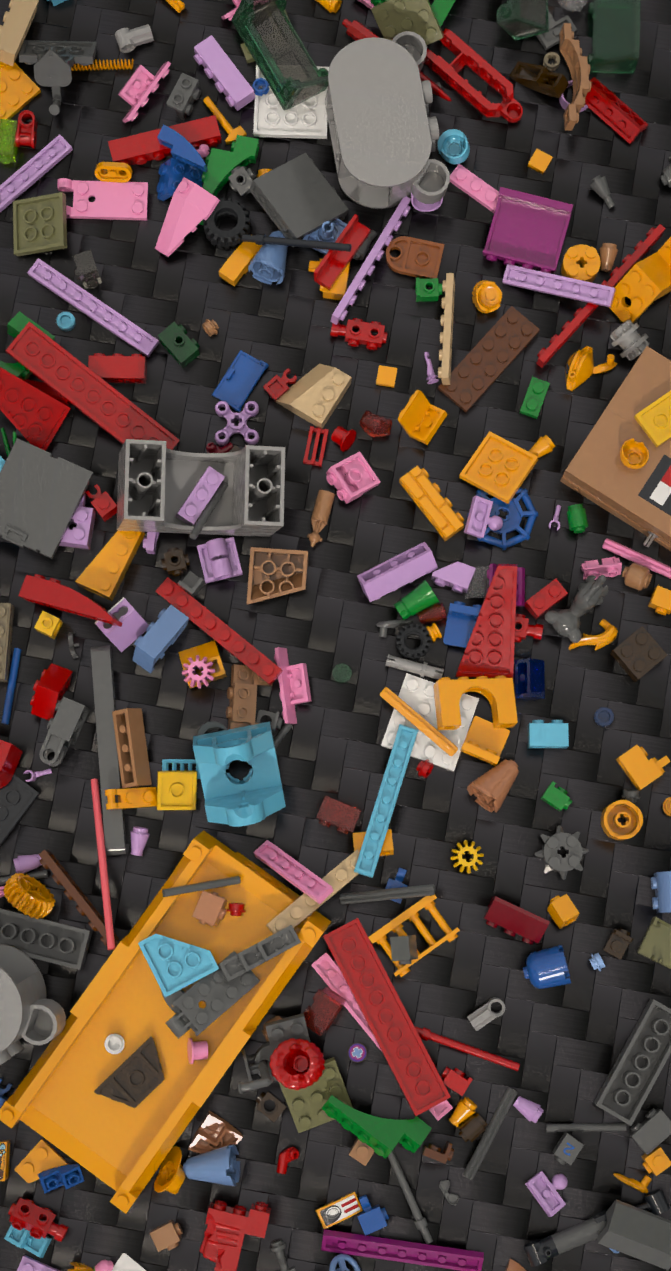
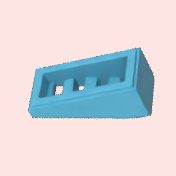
(165, 765)

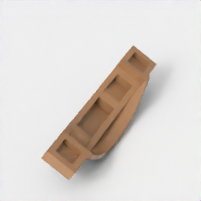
(579, 72)

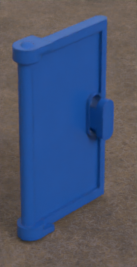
(241, 382)

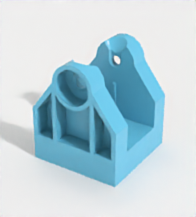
(232, 799)

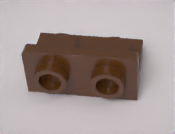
(434, 1152)

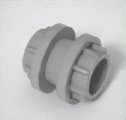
(629, 340)

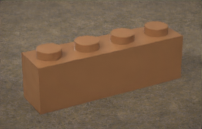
(131, 748)

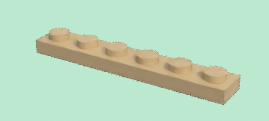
(446, 336)
(305, 906)

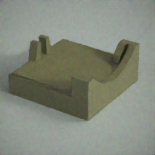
(657, 942)

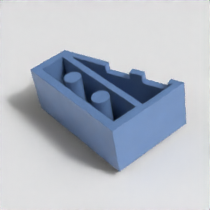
(159, 637)

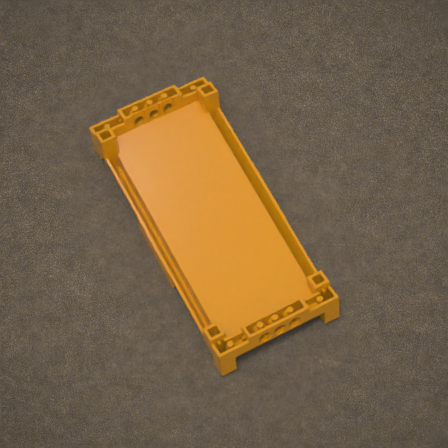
(124, 998)

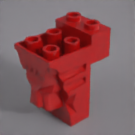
(227, 1231)

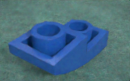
(64, 1175)

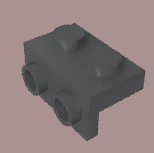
(183, 95)

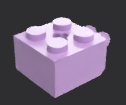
(81, 535)

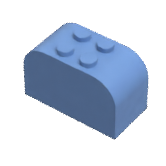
(662, 884)

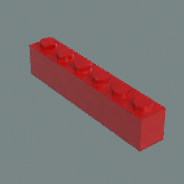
(146, 147)

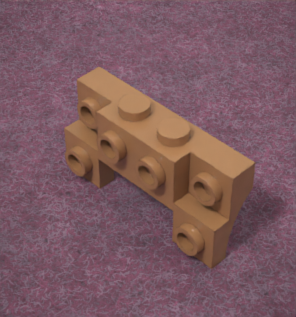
(242, 696)

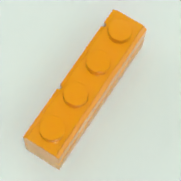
(431, 503)

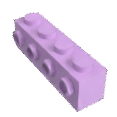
(224, 73)
(397, 572)

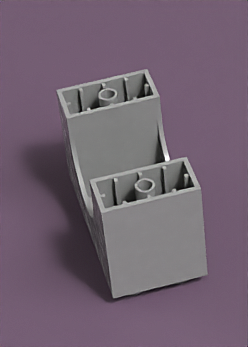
(159, 480)

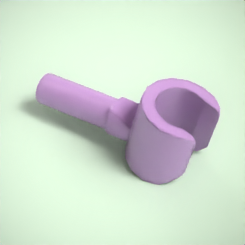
(556, 517)
(37, 774)

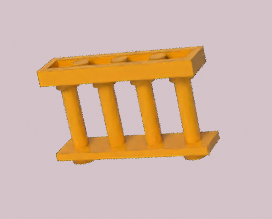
(412, 915)

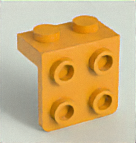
(421, 418)

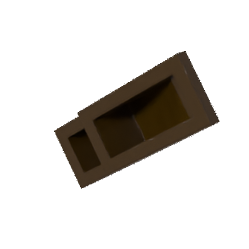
(539, 79)

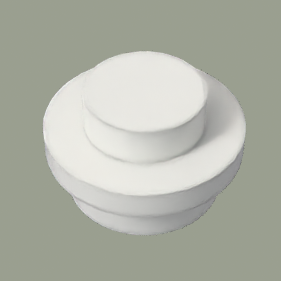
(114, 1043)

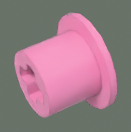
(197, 1050)

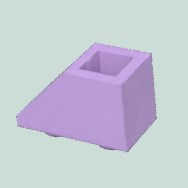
(454, 575)

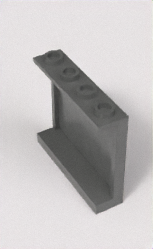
(298, 197)

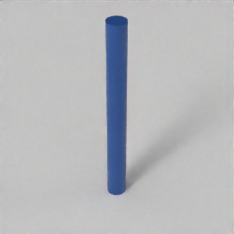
(11, 686)

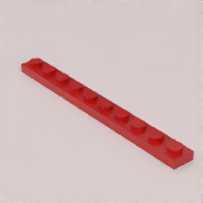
(583, 313)

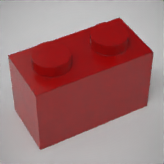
(545, 599)

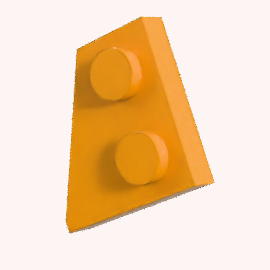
(39, 1159)

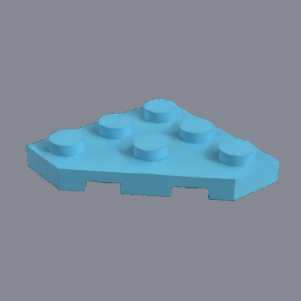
(176, 962)

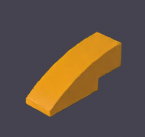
(238, 262)

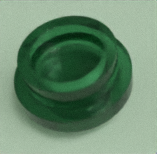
(342, 673)

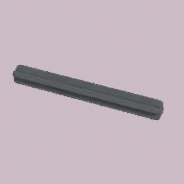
(387, 894)
(490, 1133)

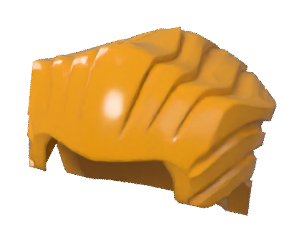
(486, 296)

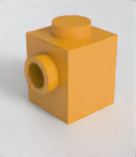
(661, 600)
(562, 910)
(656, 1161)

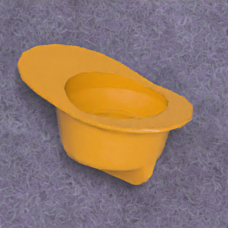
(171, 1172)

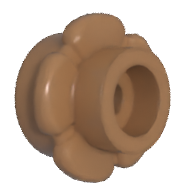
(210, 327)

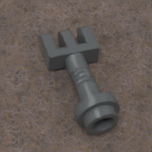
(277, 1246)

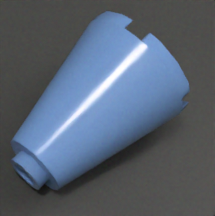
(270, 262)
(215, 1166)

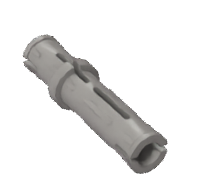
(414, 667)

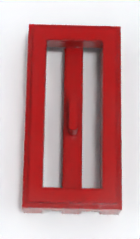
(318, 431)

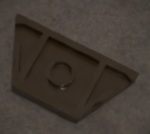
(135, 1077)

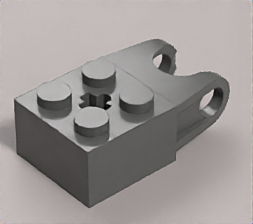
(63, 730)

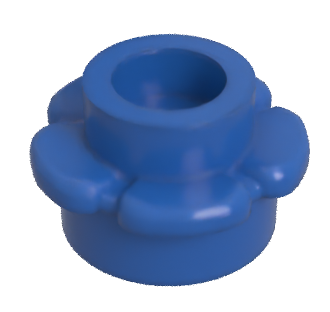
(260, 82)

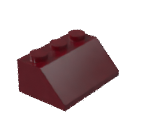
(515, 920)

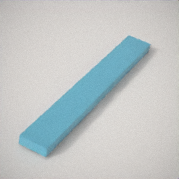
(386, 801)

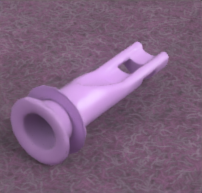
(430, 371)

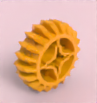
(29, 895)

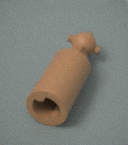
(320, 514)

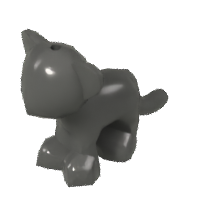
(567, 621)

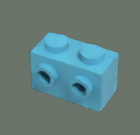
(548, 734)

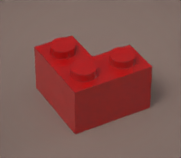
(50, 690)

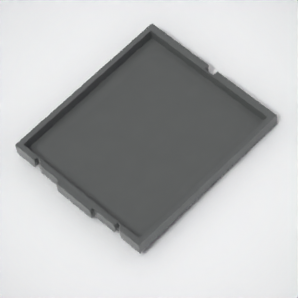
(39, 497)

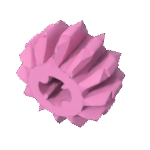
(196, 678)

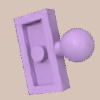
(479, 518)
(546, 1192)

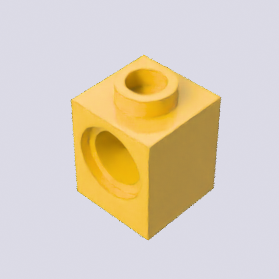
(48, 625)

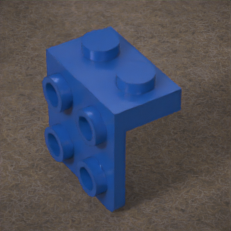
(171, 175)
(460, 623)

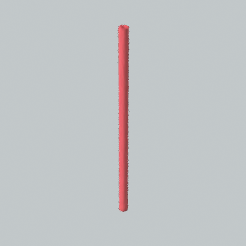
(102, 864)

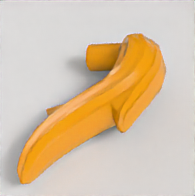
(599, 640)

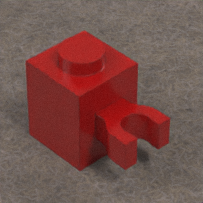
(103, 503)

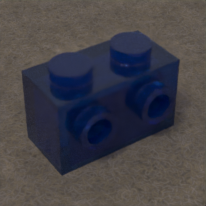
(529, 679)

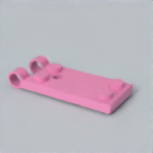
(112, 199)

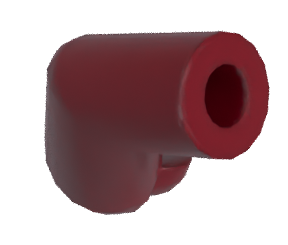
(211, 448)

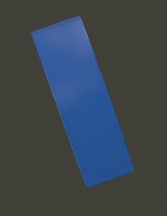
(181, 148)

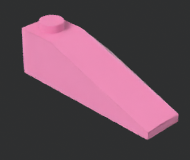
(186, 210)

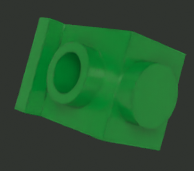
(424, 294)
(556, 797)

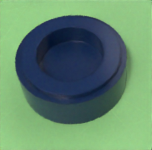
(603, 716)

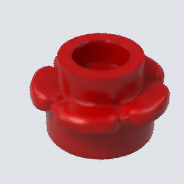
(424, 768)
(236, 909)

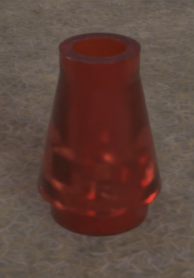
(432, 614)

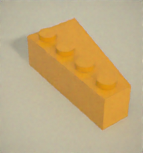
(109, 567)

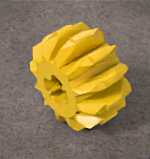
(471, 851)

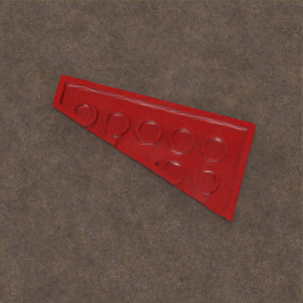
(30, 410)
(493, 636)

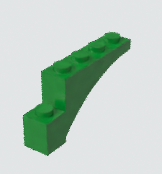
(222, 162)
(378, 1132)

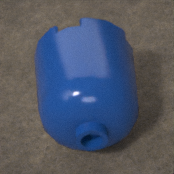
(547, 968)

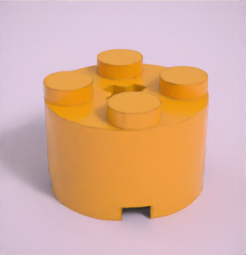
(584, 256)
(614, 828)

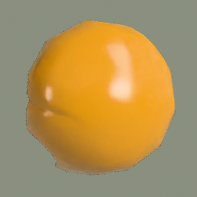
(634, 454)

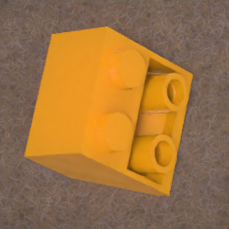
(205, 650)

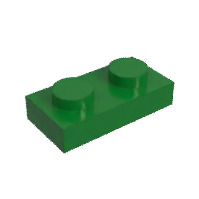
(534, 397)

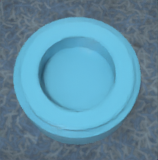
(66, 321)

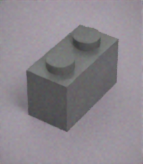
(651, 1131)

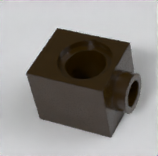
(274, 1114)

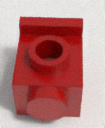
(455, 1080)

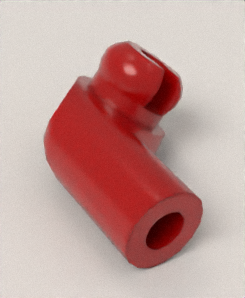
(285, 1157)

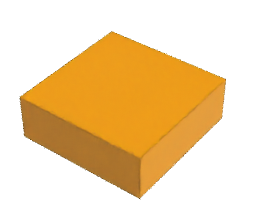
(540, 161)
(386, 376)

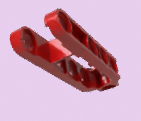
(508, 108)

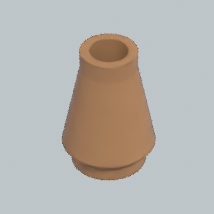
(607, 255)

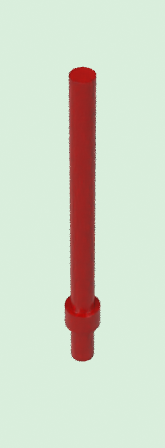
(426, 1034)

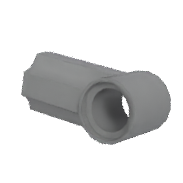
(129, 39)
(484, 1014)

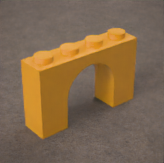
(497, 690)

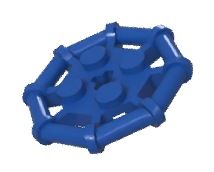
(512, 520)

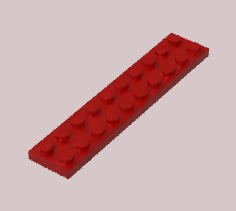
(85, 388)
(386, 1017)

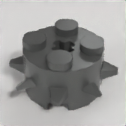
(554, 860)

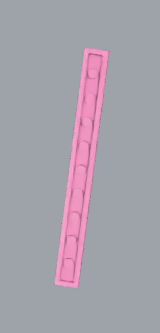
(334, 979)

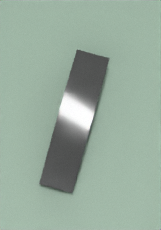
(259, 953)

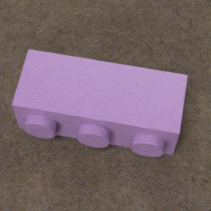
(200, 496)

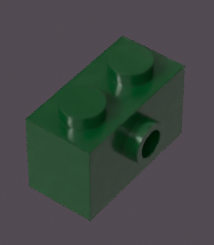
(178, 344)

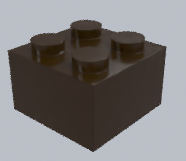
(638, 654)

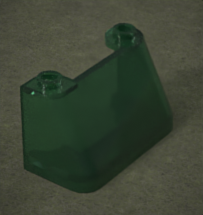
(615, 36)

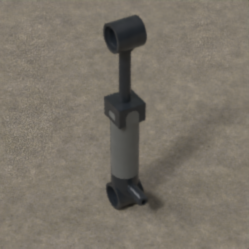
(543, 1249)

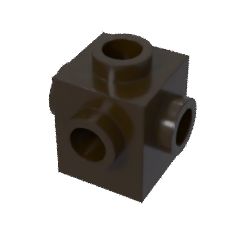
(178, 568)

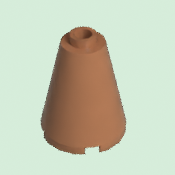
(494, 785)

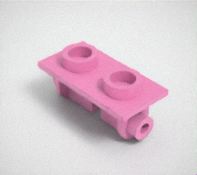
(610, 567)

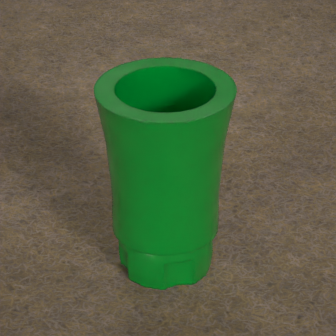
(416, 601)

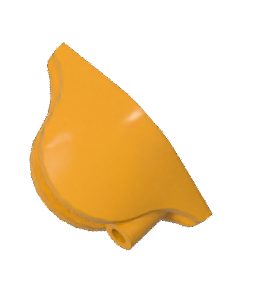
(579, 368)

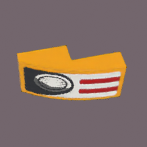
(339, 1210)

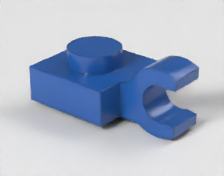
(397, 883)

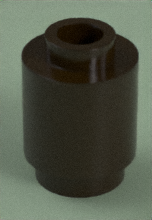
(472, 1127)

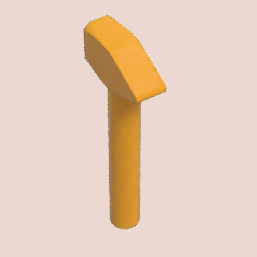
(232, 133)

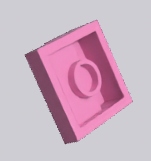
(352, 477)

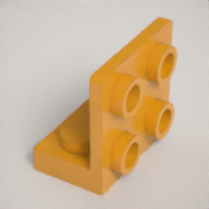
(485, 741)

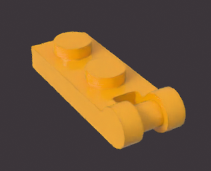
(131, 798)

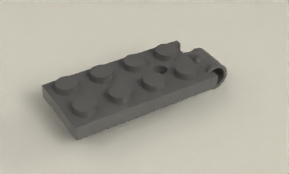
(216, 994)

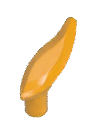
(609, 365)
(639, 1186)

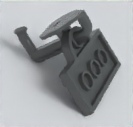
(54, 63)
(277, 1032)

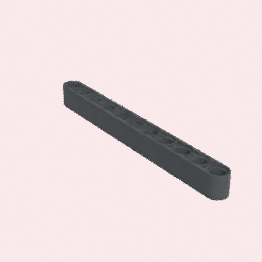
(107, 749)

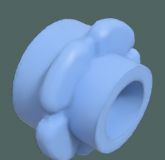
(597, 962)

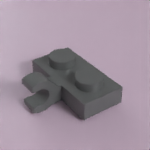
(551, 38)

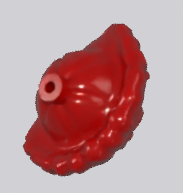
(297, 1063)

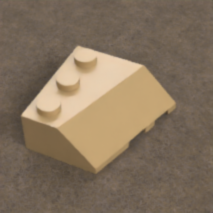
(316, 394)

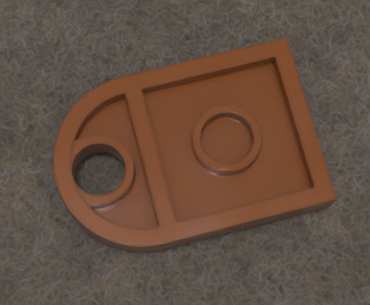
(416, 257)

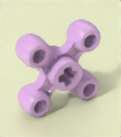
(242, 427)

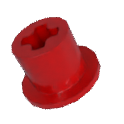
(343, 438)

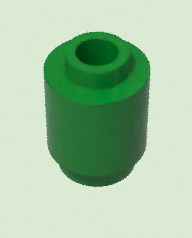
(577, 518)

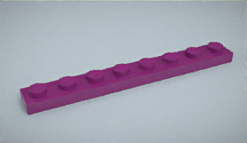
(402, 1251)

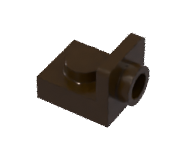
(618, 943)

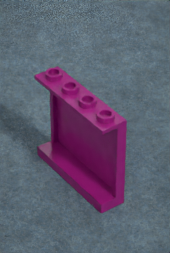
(527, 230)

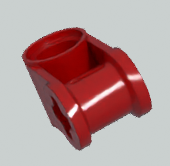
(26, 133)

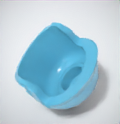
(453, 146)

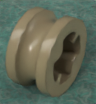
(551, 55)

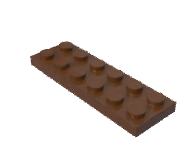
(489, 359)
(73, 892)

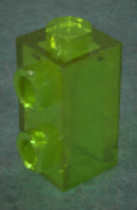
(8, 147)

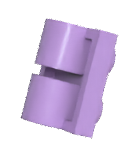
(219, 559)

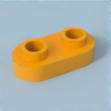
(113, 172)

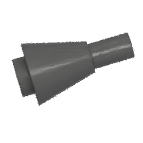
(600, 186)
(360, 254)

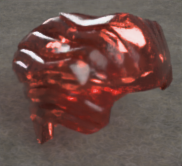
(375, 425)

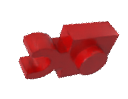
(278, 386)

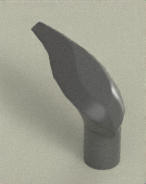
(390, 624)

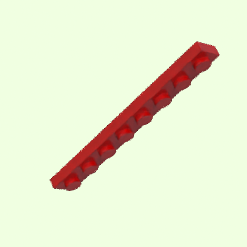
(219, 631)

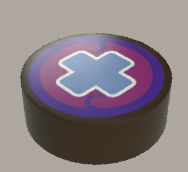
(357, 1052)

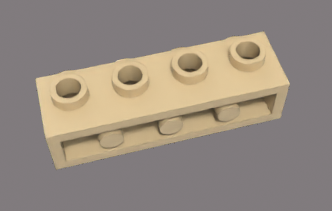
(15, 28)

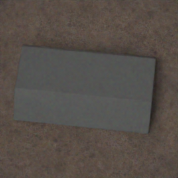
(637, 1234)

